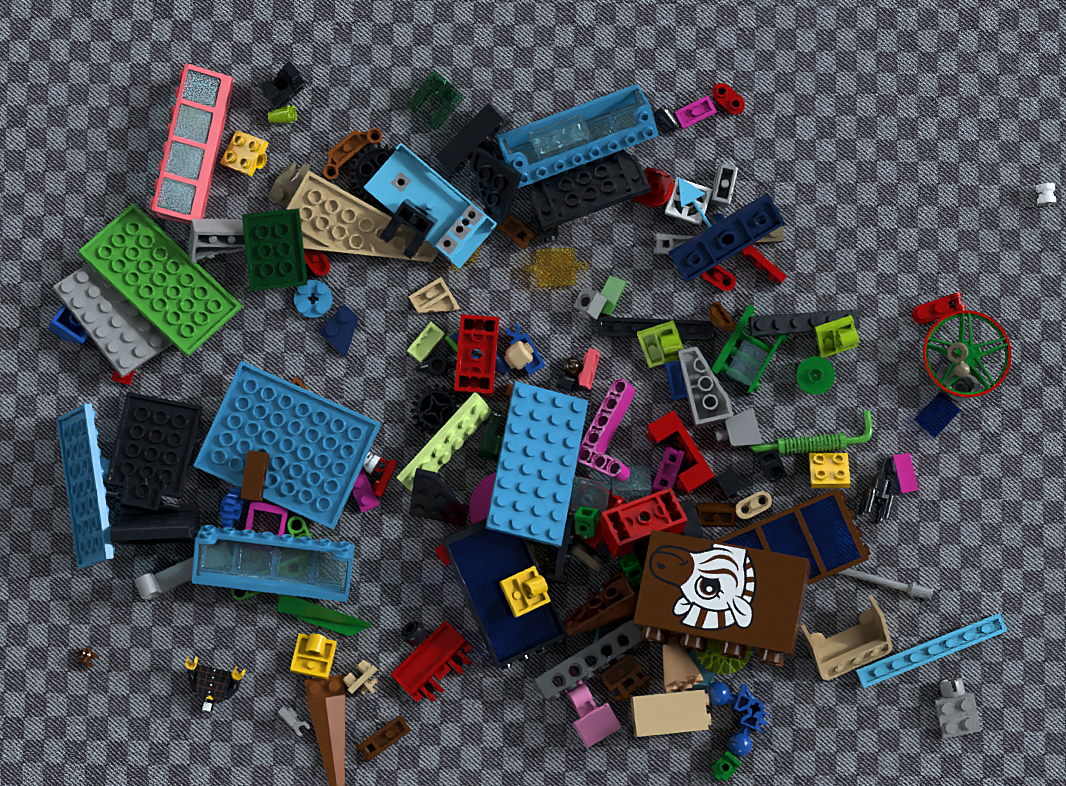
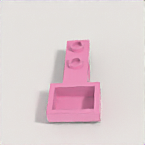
(594, 721)

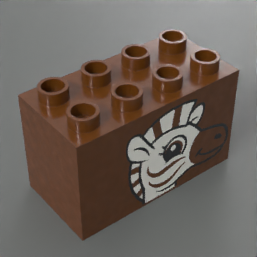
(722, 597)

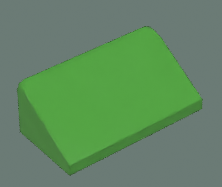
(612, 292)

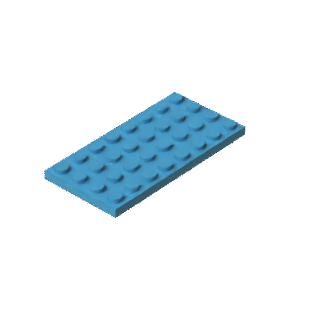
(536, 464)
(85, 486)

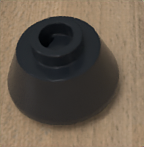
(413, 633)

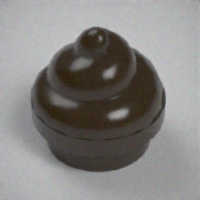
(572, 367)

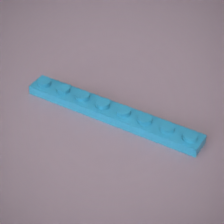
(931, 650)

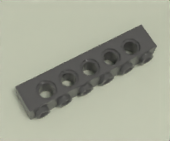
(544, 682)

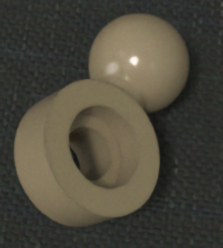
(961, 369)

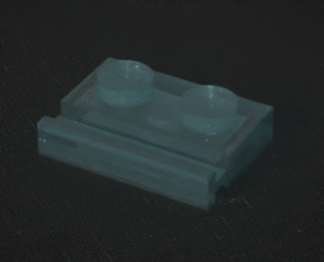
(746, 363)

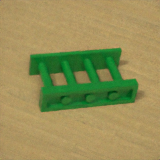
(731, 350)

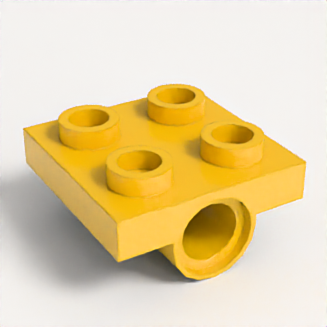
(245, 153)
(829, 470)
(525, 591)
(313, 655)

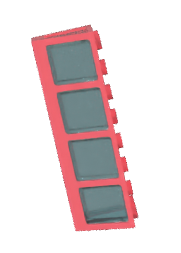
(192, 144)

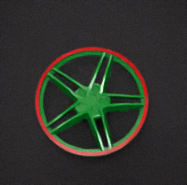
(973, 356)

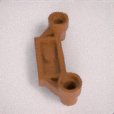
(348, 149)

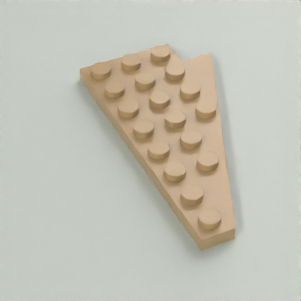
(346, 224)

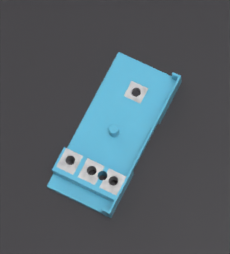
(434, 198)

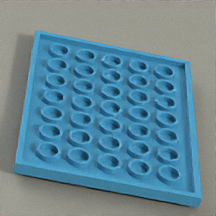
(310, 441)

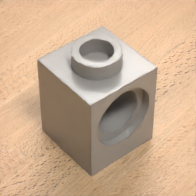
(589, 303)

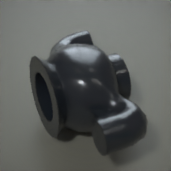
(436, 366)

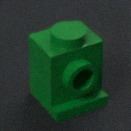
(586, 522)
(726, 758)

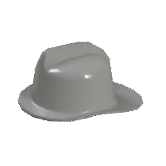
(965, 384)

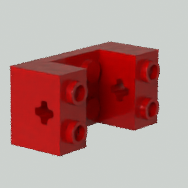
(476, 374)
(666, 428)
(623, 527)

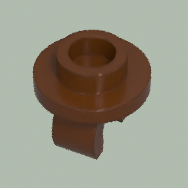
(84, 656)

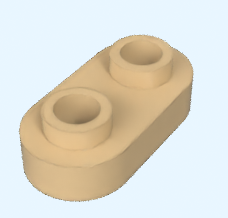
(753, 505)

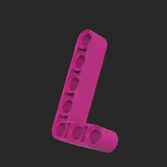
(606, 432)

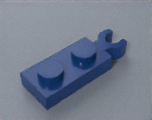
(537, 362)

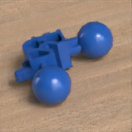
(739, 743)

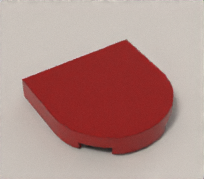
(661, 188)

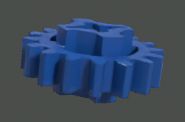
(231, 507)

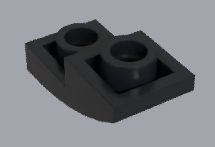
(693, 525)

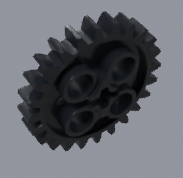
(364, 161)

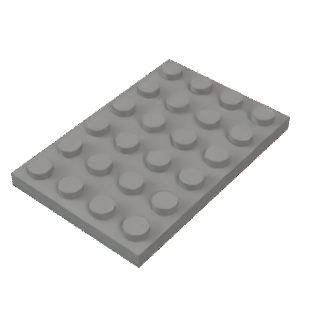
(110, 320)

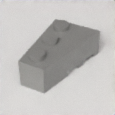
(215, 237)

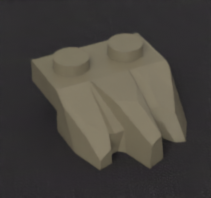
(288, 183)

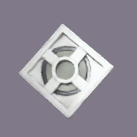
(688, 212)

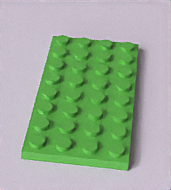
(160, 280)

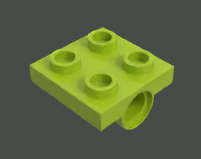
(836, 336)
(660, 343)

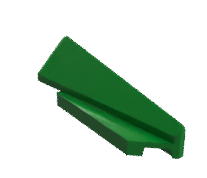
(321, 615)

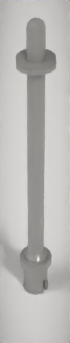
(911, 589)

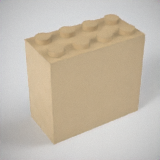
(670, 713)

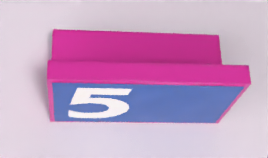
(904, 473)

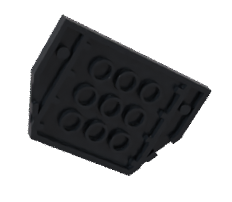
(588, 188)

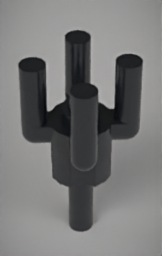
(878, 494)

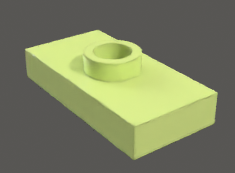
(426, 342)

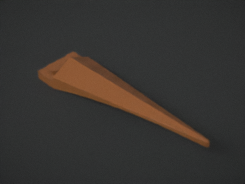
(328, 714)

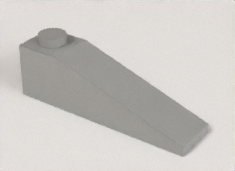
(705, 395)

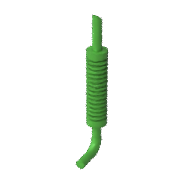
(817, 443)

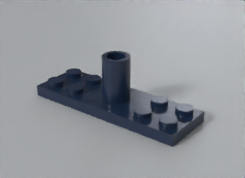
(726, 237)

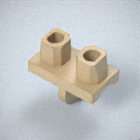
(354, 683)

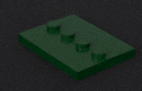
(274, 249)

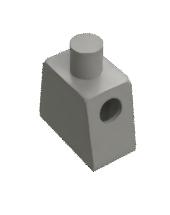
(740, 430)

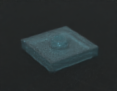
(637, 484)
(588, 494)

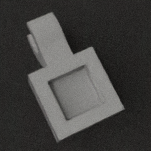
(289, 715)

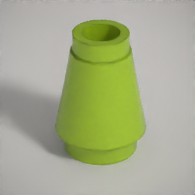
(283, 115)

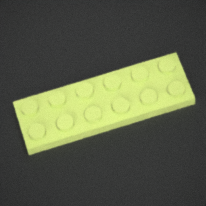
(448, 439)

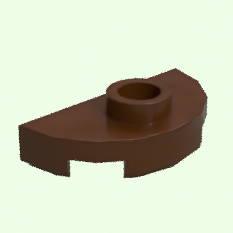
(720, 318)

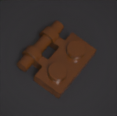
(621, 672)

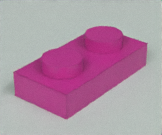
(695, 112)
(364, 493)

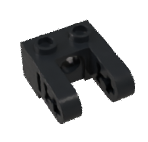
(287, 75)
(415, 218)

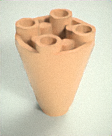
(679, 668)

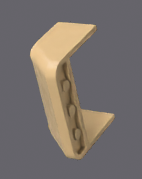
(851, 647)

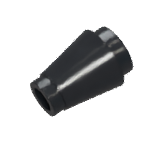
(666, 118)

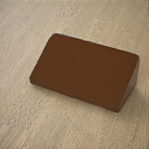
(716, 514)

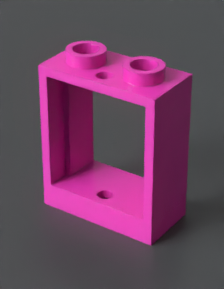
(268, 508)

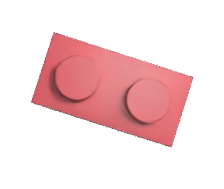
(587, 375)

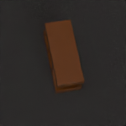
(255, 475)

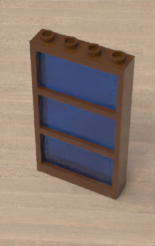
(811, 530)

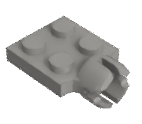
(956, 709)

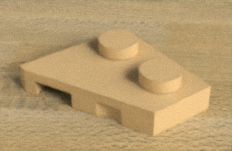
(434, 298)

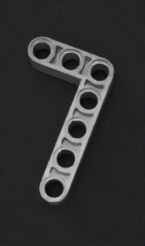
(152, 585)

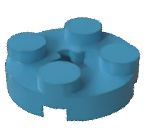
(320, 307)

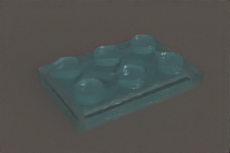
(559, 137)

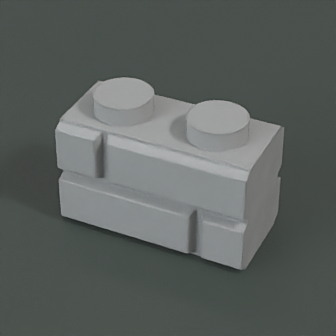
(723, 185)

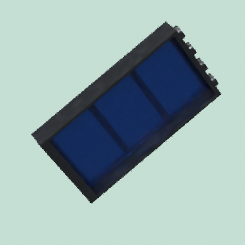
(479, 563)

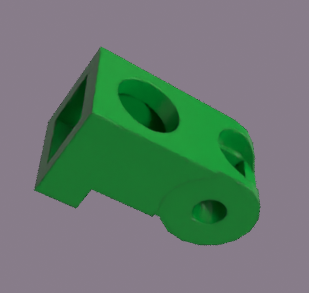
(632, 570)

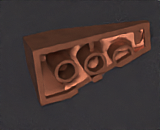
(611, 604)

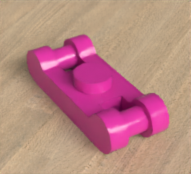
(668, 469)

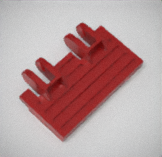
(431, 660)

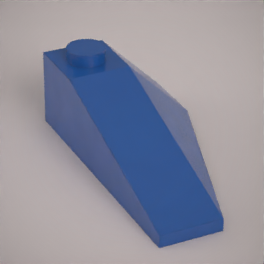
(67, 326)

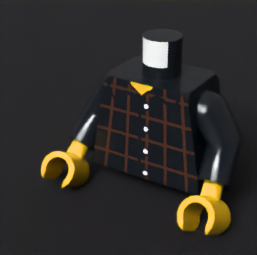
(212, 683)

